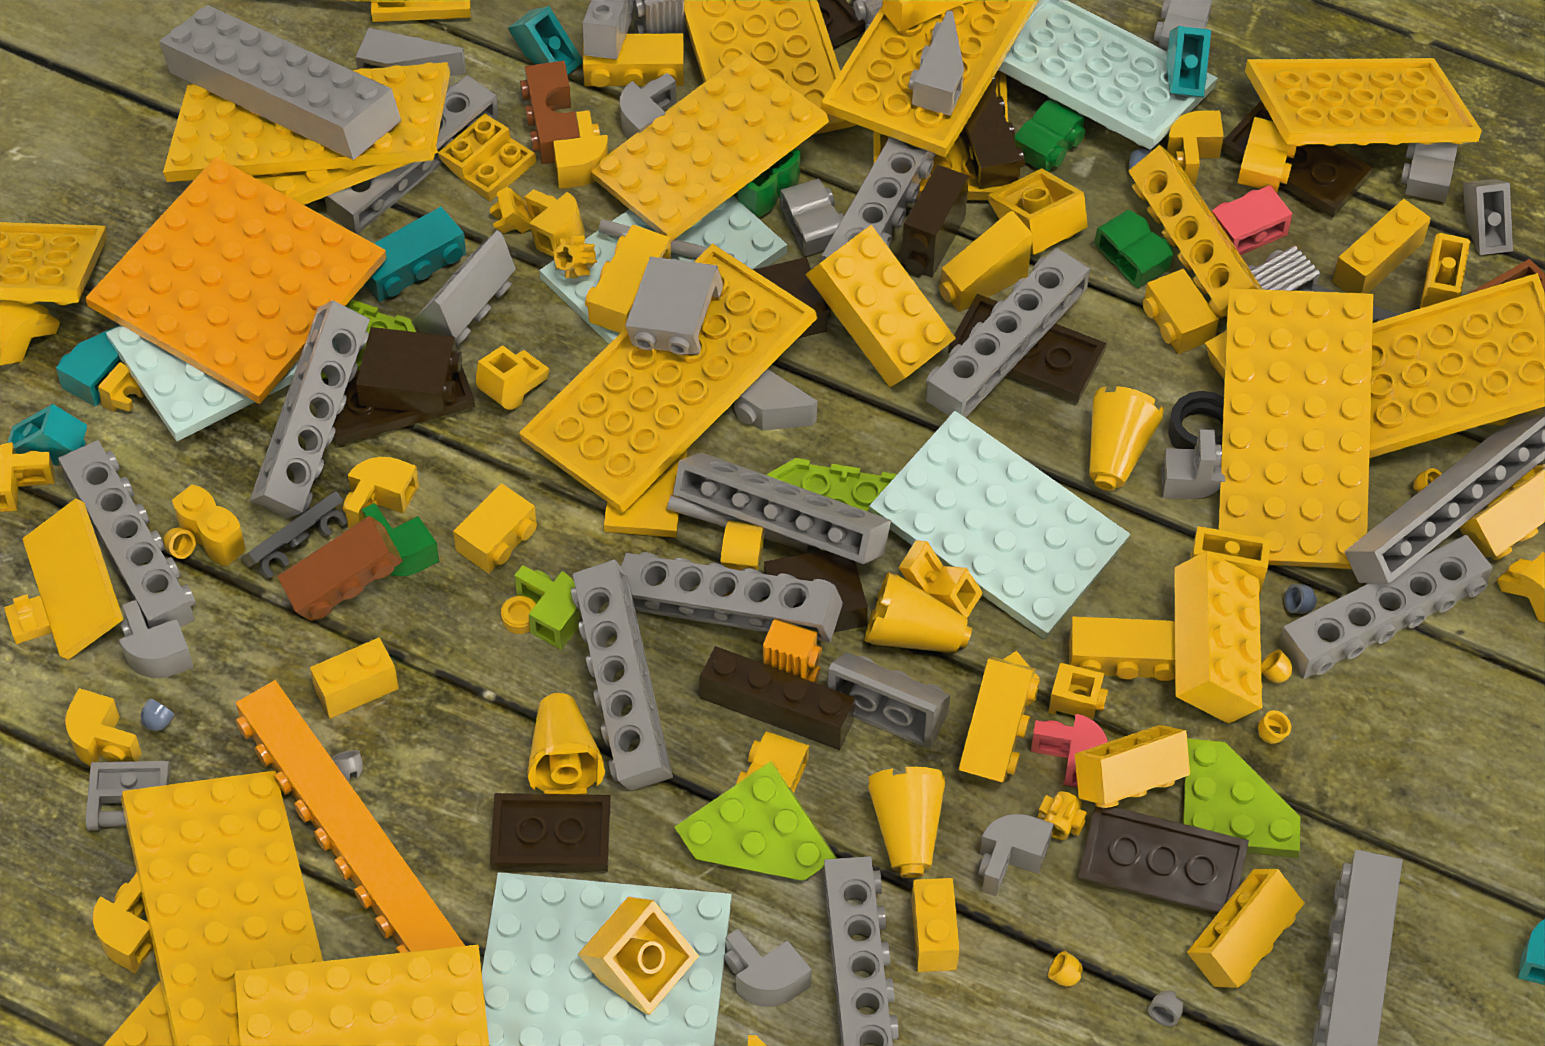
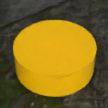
(516, 614)

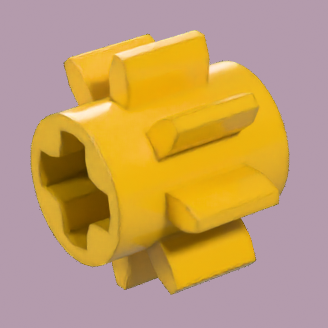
(575, 256)
(1064, 813)

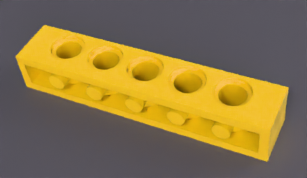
(1191, 228)

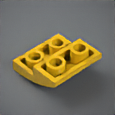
(487, 157)

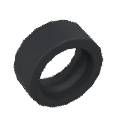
(1193, 403)

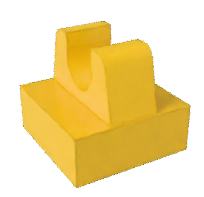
(512, 211)
(117, 387)
(27, 618)

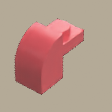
(1064, 741)

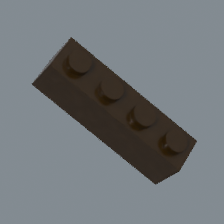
(991, 142)
(777, 698)

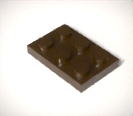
(550, 832)

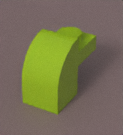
(555, 613)

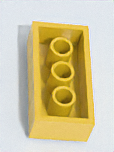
(880, 306)
(1217, 637)

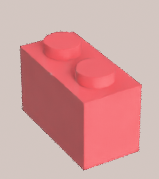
(1254, 219)

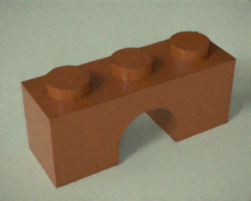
(548, 91)

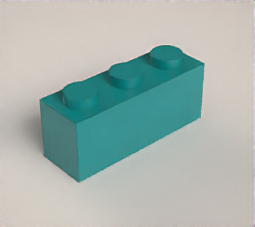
(416, 253)

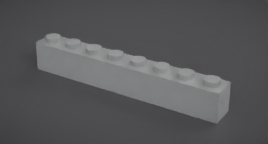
(1450, 500)

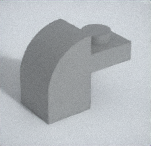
(644, 105)
(1191, 471)
(156, 650)
(1012, 841)
(766, 979)

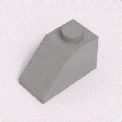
(1489, 215)
(775, 404)

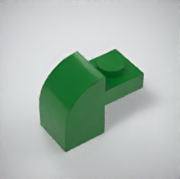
(411, 540)

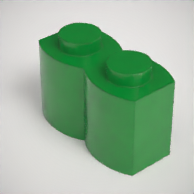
(1050, 135)
(763, 191)
(1133, 248)

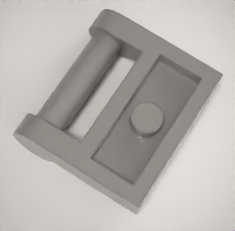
(108, 782)

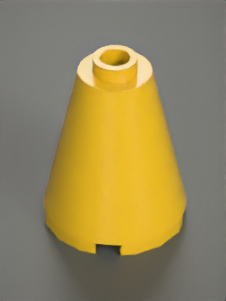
(1120, 433)
(914, 619)
(563, 749)
(908, 816)

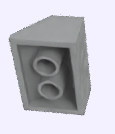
(468, 291)
(891, 699)

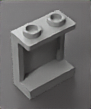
(672, 305)

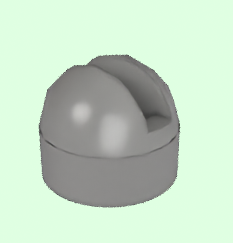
(348, 763)
(1166, 1008)

